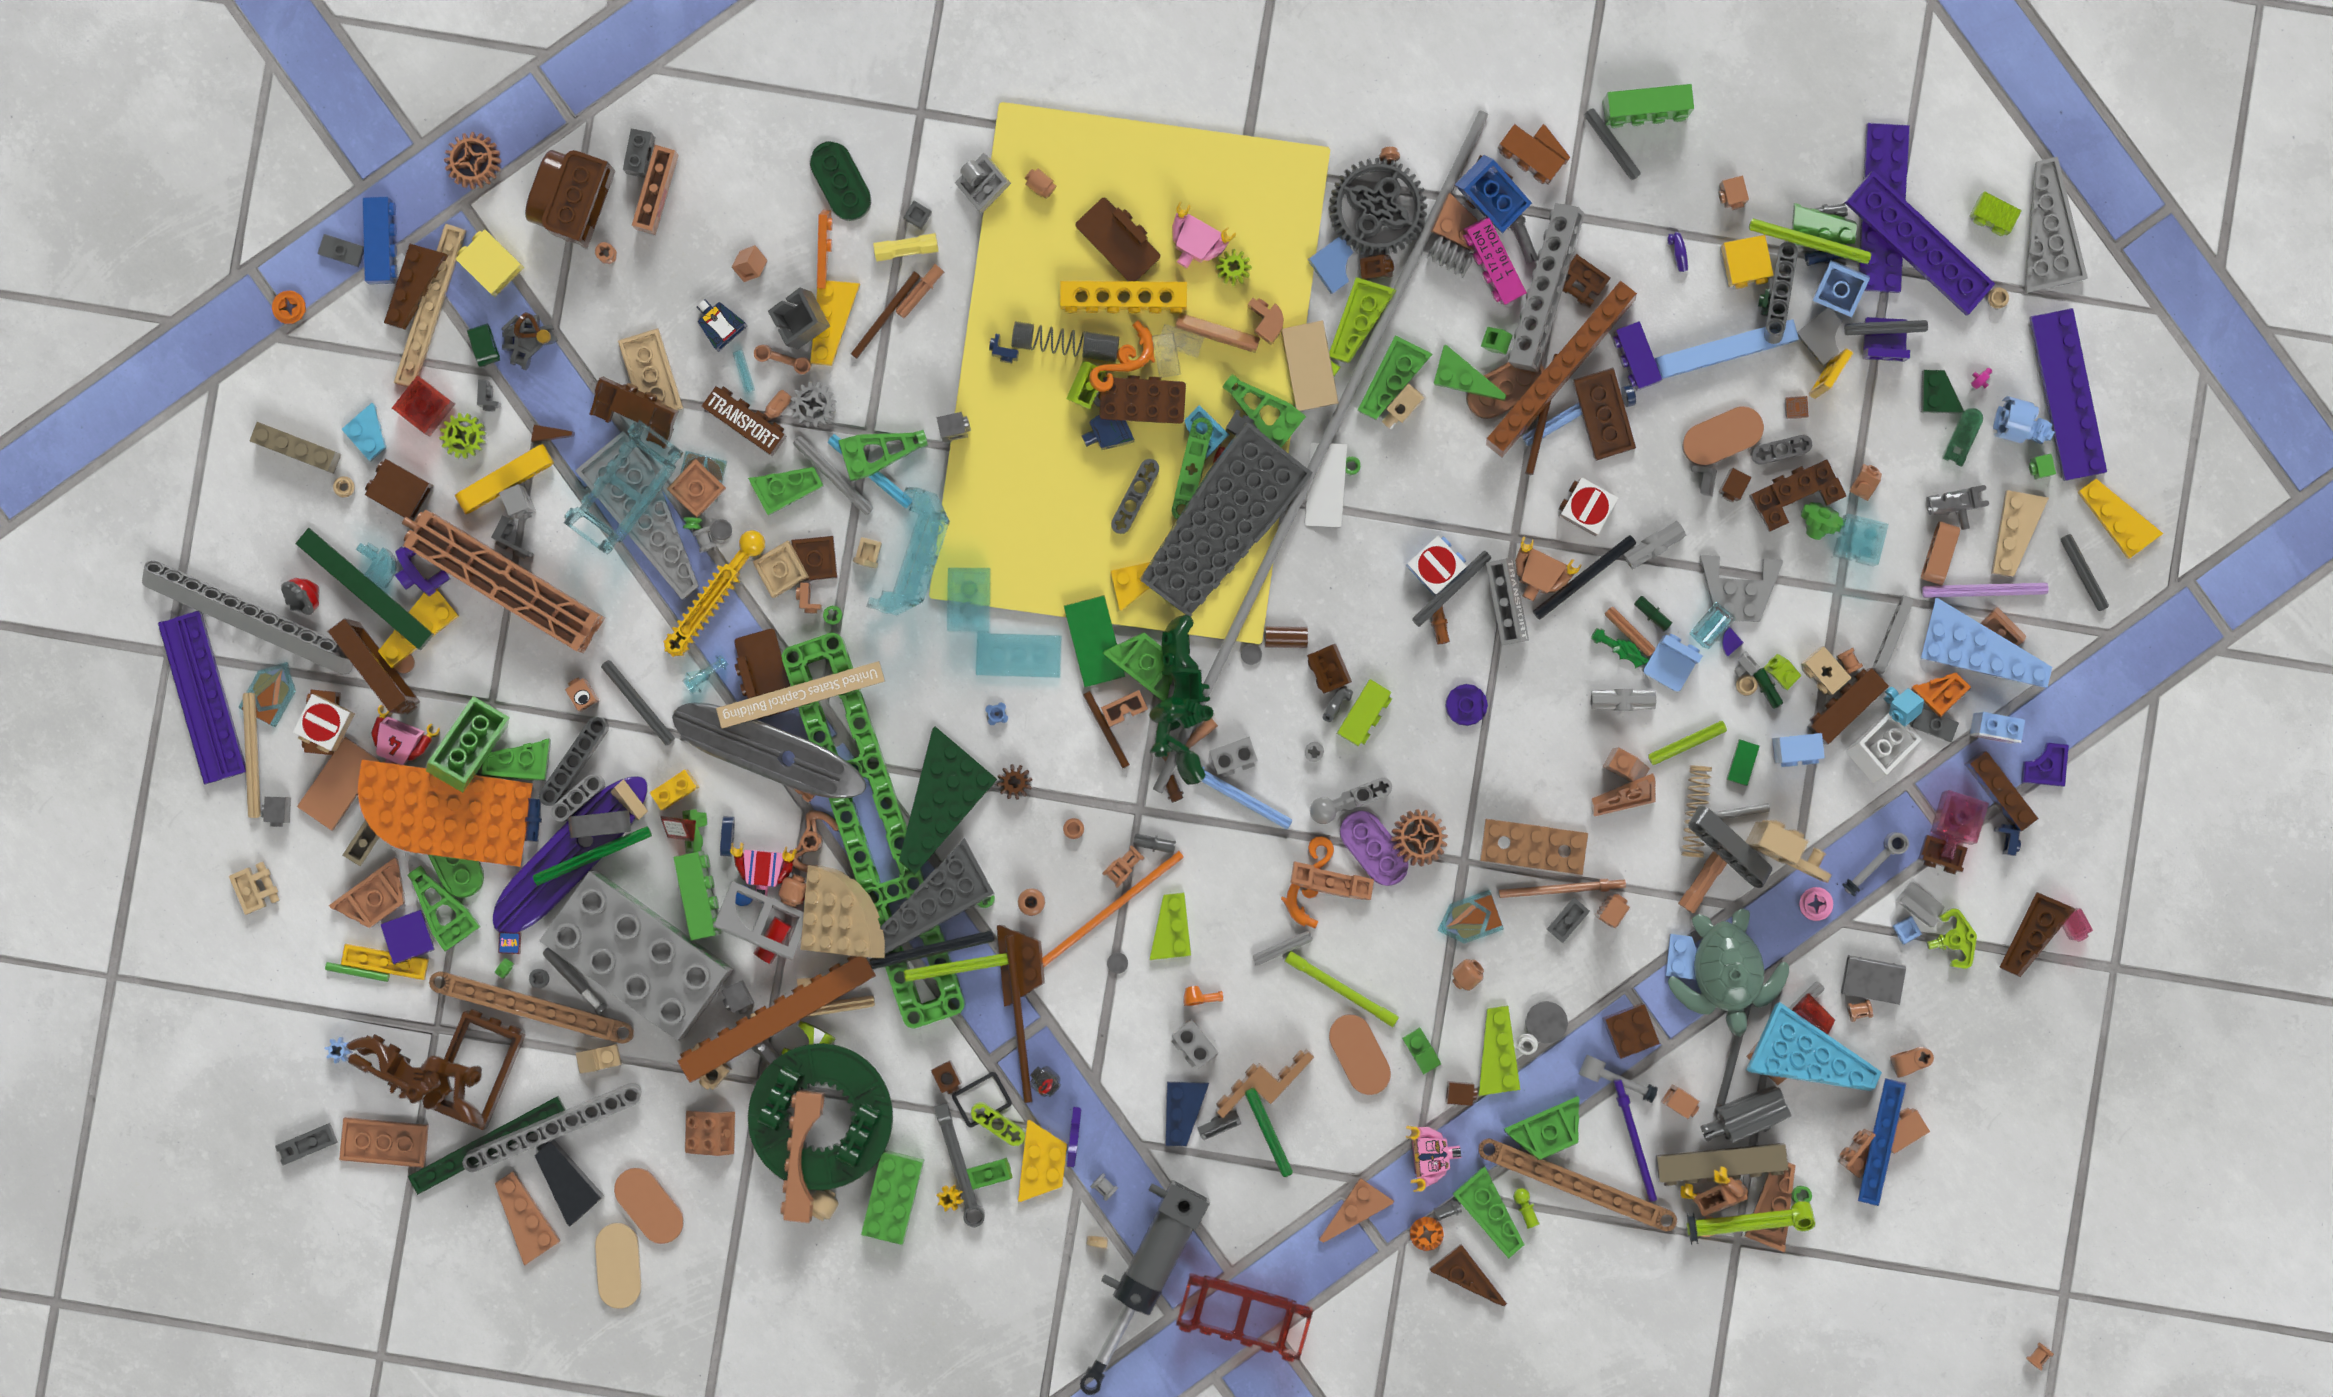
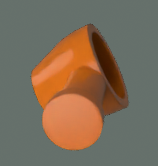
(1194, 996)

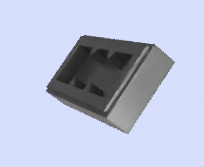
(341, 250)
(1934, 725)
(1219, 1125)

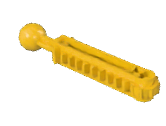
(750, 544)

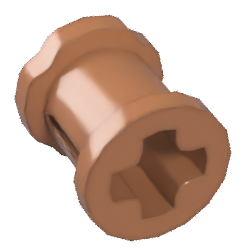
(600, 255)
(1849, 661)
(1860, 1010)
(2040, 1356)

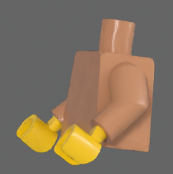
(1541, 571)
(1717, 1198)

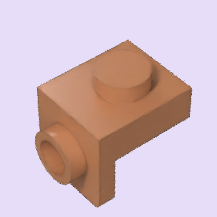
(1866, 482)
(803, 594)

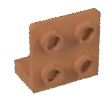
(710, 1133)
(1856, 1155)

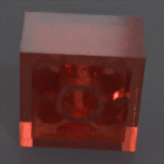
(423, 405)

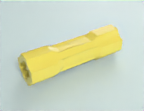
(919, 245)

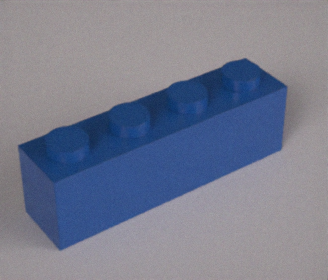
(379, 240)

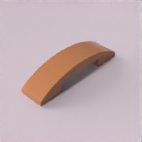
(1331, 882)

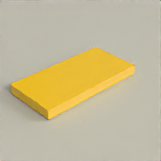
(1830, 373)

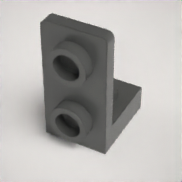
(504, 529)

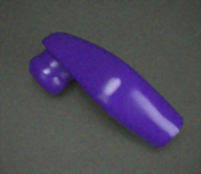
(1679, 251)

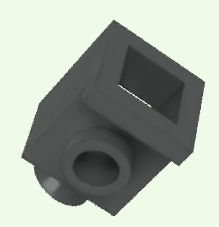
(1237, 422)

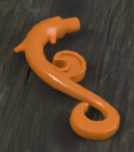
(1122, 356)
(1291, 901)

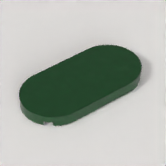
(840, 181)

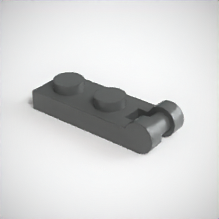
(307, 1143)

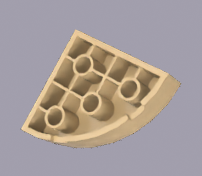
(839, 916)

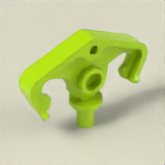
(1961, 937)

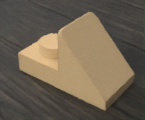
(598, 1058)

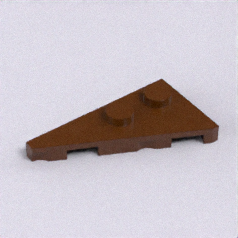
(1462, 1269)

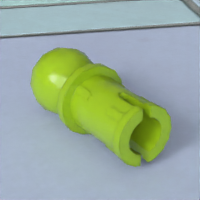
(1522, 1197)

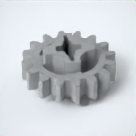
(815, 395)

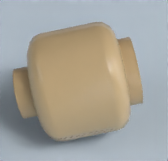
(824, 1204)

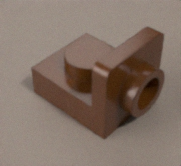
(1376, 267)

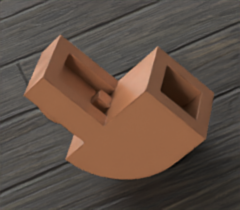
(1272, 320)

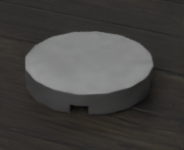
(1546, 1022)

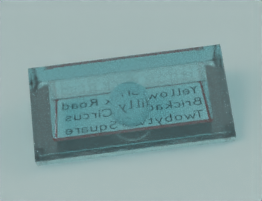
(1712, 626)

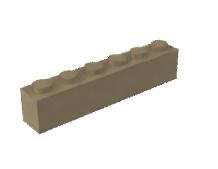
(1737, 1161)

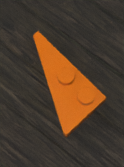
(825, 225)

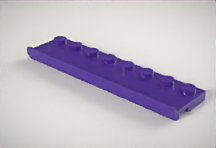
(2068, 394)
(202, 697)

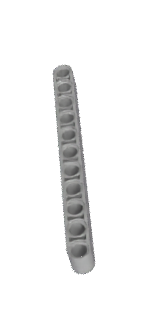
(245, 616)

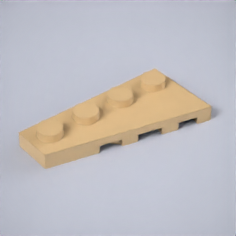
(2016, 528)

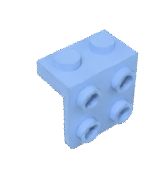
(1672, 662)

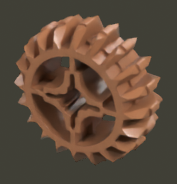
(464, 163)
(1419, 846)

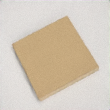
(780, 569)

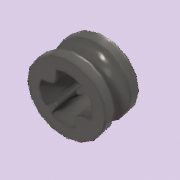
(545, 977)

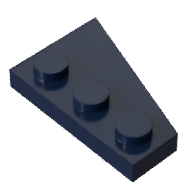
(1182, 1109)

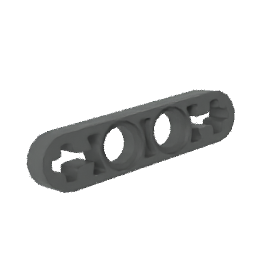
(1131, 494)

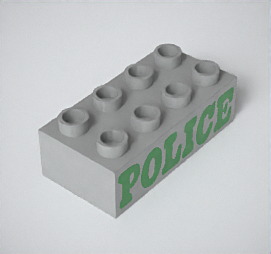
(636, 955)

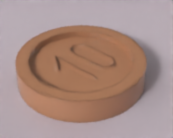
(406, 665)

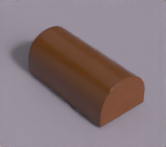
(1286, 637)

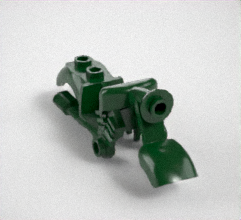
(1184, 704)

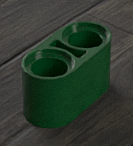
(483, 345)

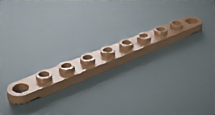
(531, 1007)
(1577, 1185)

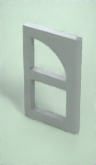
(729, 922)

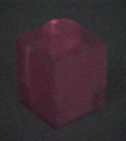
(2077, 926)

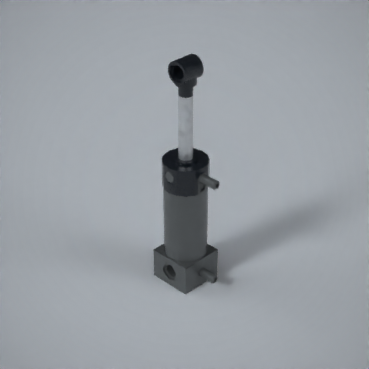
(1150, 1266)

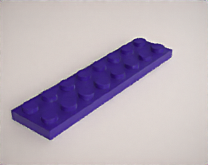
(1888, 156)
(1919, 243)

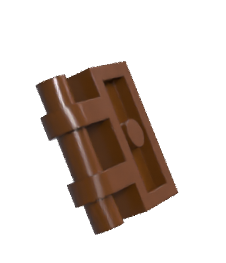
(1586, 275)

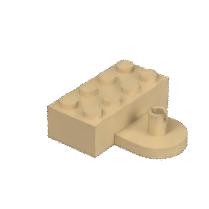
(1787, 848)

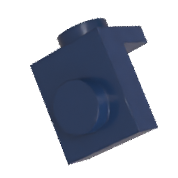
(1005, 354)
(2012, 843)

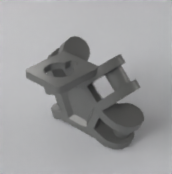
(525, 345)

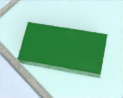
(1743, 762)

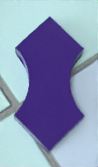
(1074, 1135)

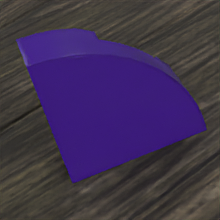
(1730, 641)

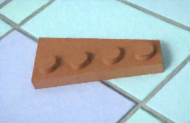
(1774, 1197)
(527, 1222)

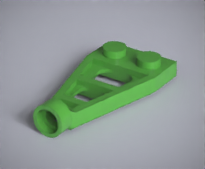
(1286, 423)
(855, 457)
(457, 929)

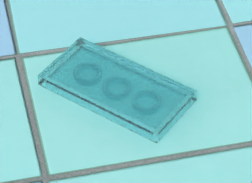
(1018, 655)

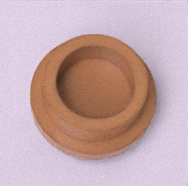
(1390, 154)
(1073, 828)

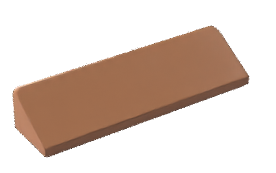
(1218, 333)

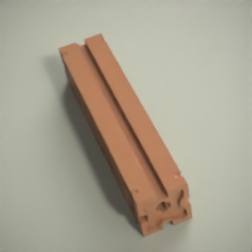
(502, 580)

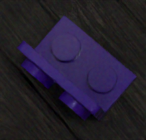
(1885, 346)

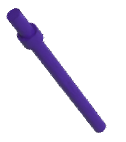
(1623, 1101)

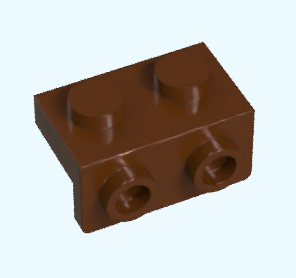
(1328, 668)
(1932, 851)

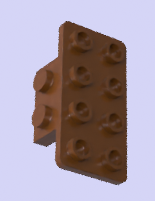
(1118, 239)
(1144, 400)
(760, 664)

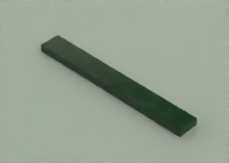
(364, 589)
(453, 1162)

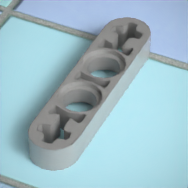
(1892, 634)

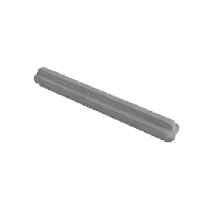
(833, 475)

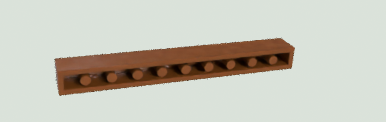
(1561, 369)
(775, 1018)

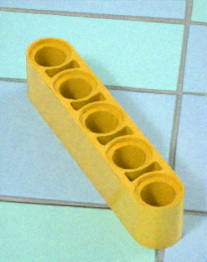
(505, 477)

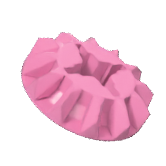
(1823, 910)

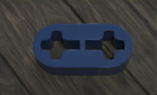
(727, 835)

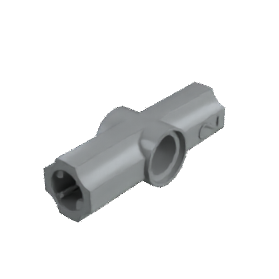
(1654, 545)
(1623, 699)

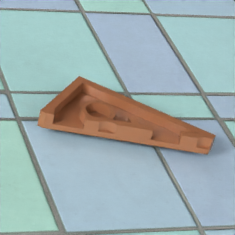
(1359, 1205)

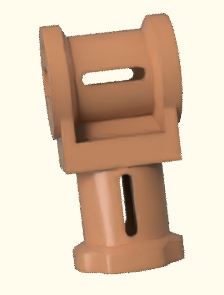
(1123, 868)

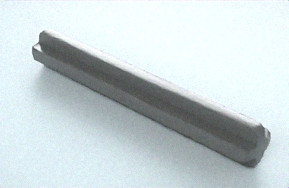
(1612, 144)
(1886, 327)
(2084, 572)

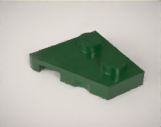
(1938, 393)

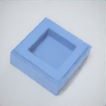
(1907, 930)

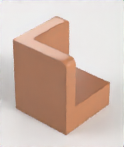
(749, 263)

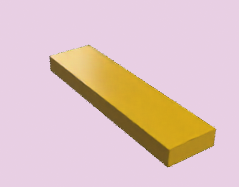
(381, 961)

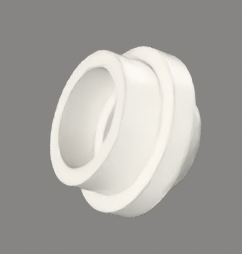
(1524, 1049)

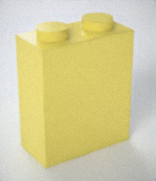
(489, 262)

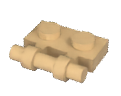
(248, 891)

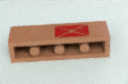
(655, 189)

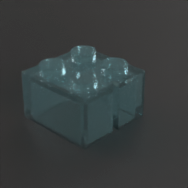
(1861, 540)

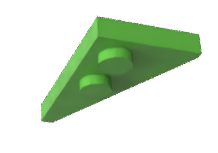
(1459, 375)

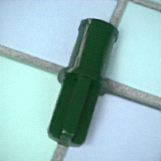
(1653, 613)
(1768, 688)

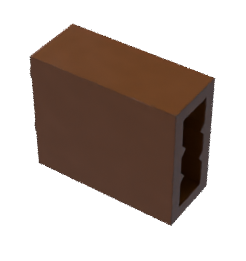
(398, 489)

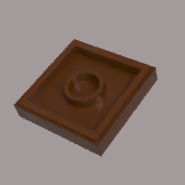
(817, 557)

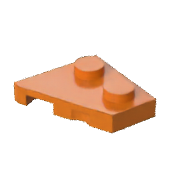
(1942, 693)

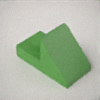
(1421, 1050)

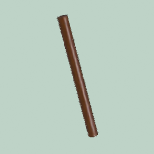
(885, 314)

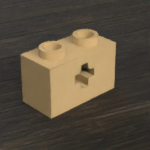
(1836, 675)

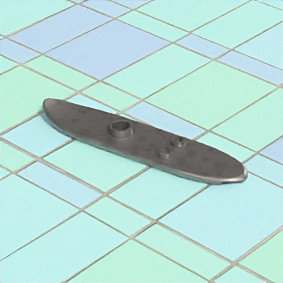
(760, 750)

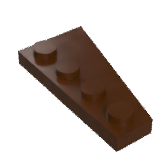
(415, 276)

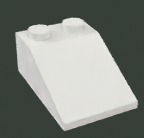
(1882, 747)

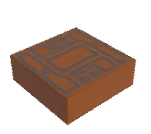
(1796, 407)

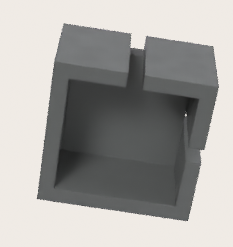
(803, 320)

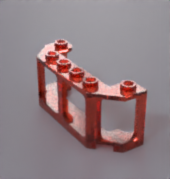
(1248, 1295)

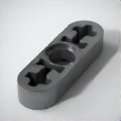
(1795, 440)

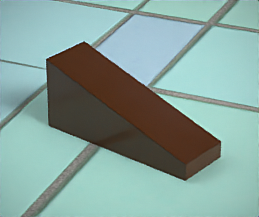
(543, 433)

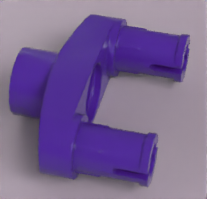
(410, 575)

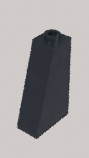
(567, 1182)

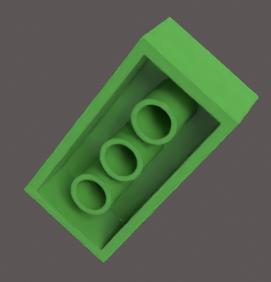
(1648, 105)
(467, 744)
(697, 894)
(892, 1197)

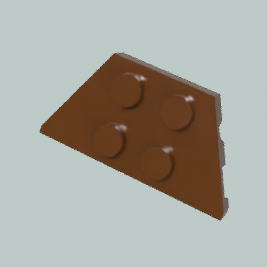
(1028, 960)

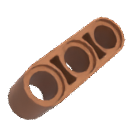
(1940, 553)

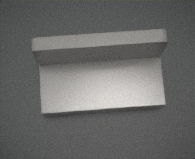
(1920, 904)

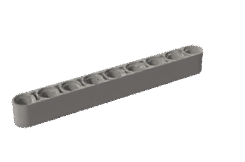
(544, 1134)

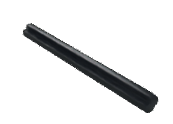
(1584, 577)
(932, 949)

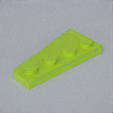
(1360, 314)

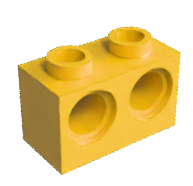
(674, 789)

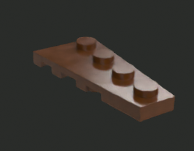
(2036, 930)

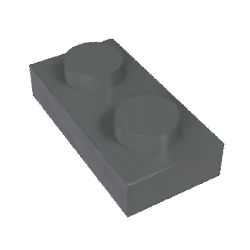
(1568, 920)

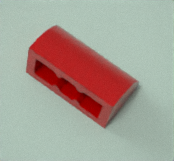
(777, 931)

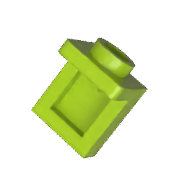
(1782, 671)

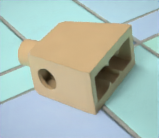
(1410, 399)

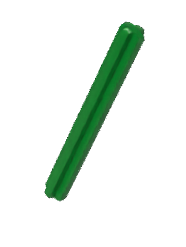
(1268, 1132)

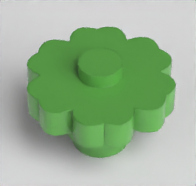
(1821, 520)

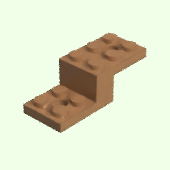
(1533, 846)
(1264, 1082)

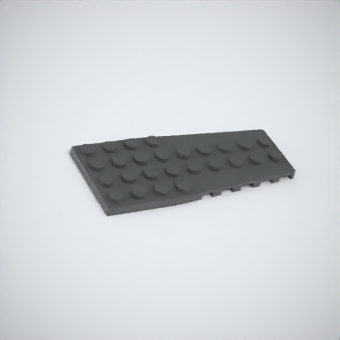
(1224, 518)

